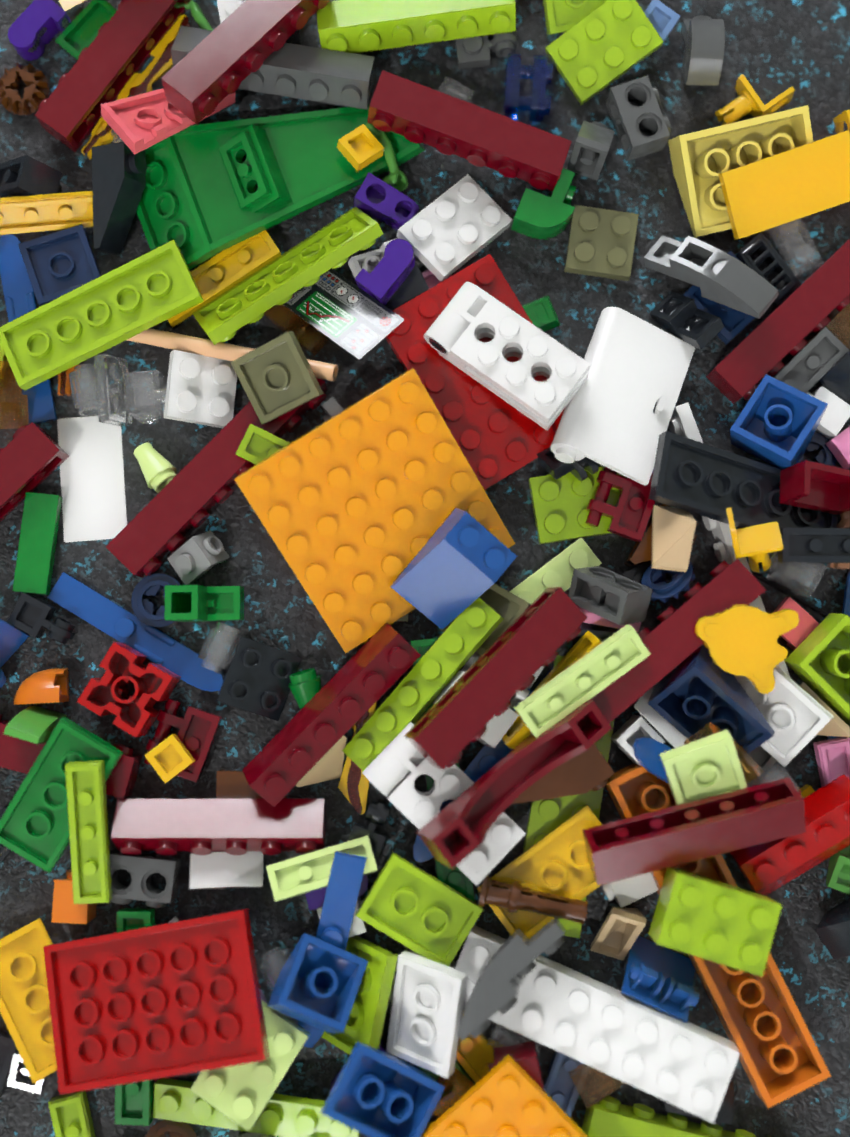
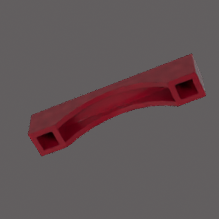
(470, 816)

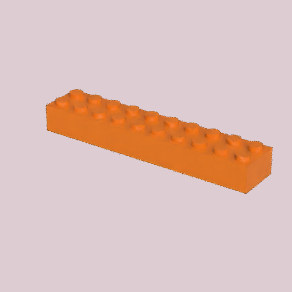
(752, 1008)

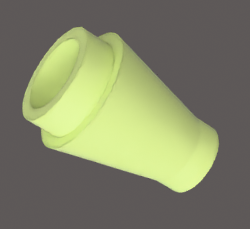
(154, 466)

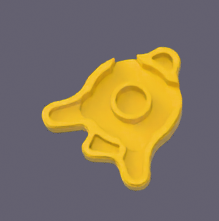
(746, 641)

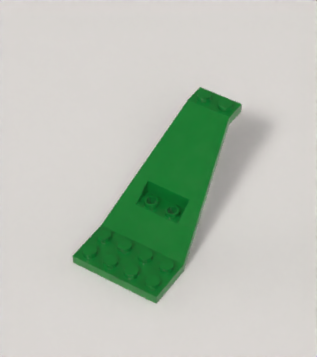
(205, 192)

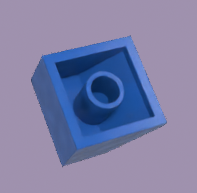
(777, 423)
(318, 984)

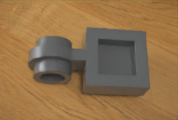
(476, 51)

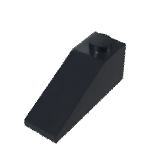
(117, 190)

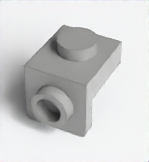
(197, 556)

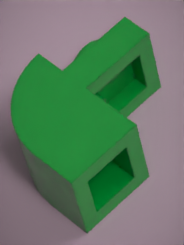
(543, 215)
(204, 603)

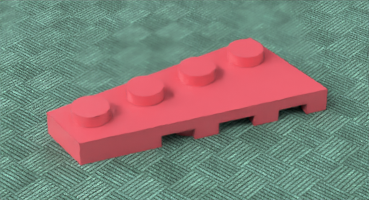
(149, 118)

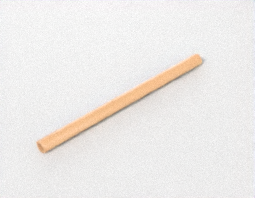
(220, 350)

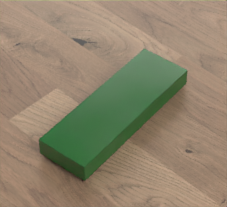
(37, 543)

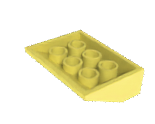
(706, 153)

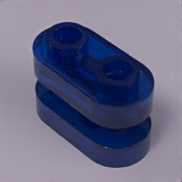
(539, 74)

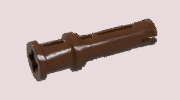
(516, 898)

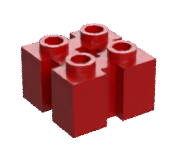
(109, 694)

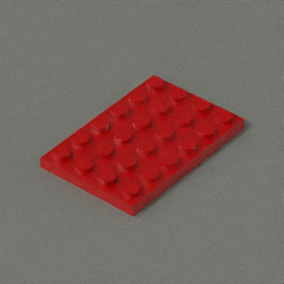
(486, 428)
(155, 1002)

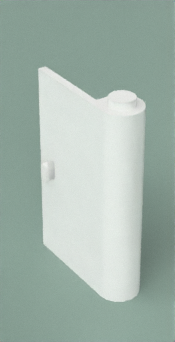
(613, 409)

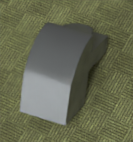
(703, 50)

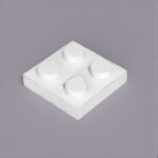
(200, 389)

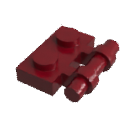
(632, 508)
(195, 732)

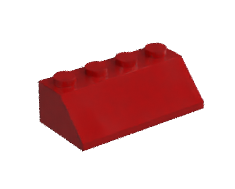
(782, 860)

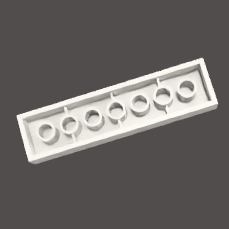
(611, 1031)

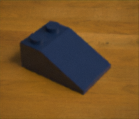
(704, 693)

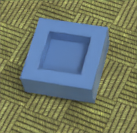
(661, 18)

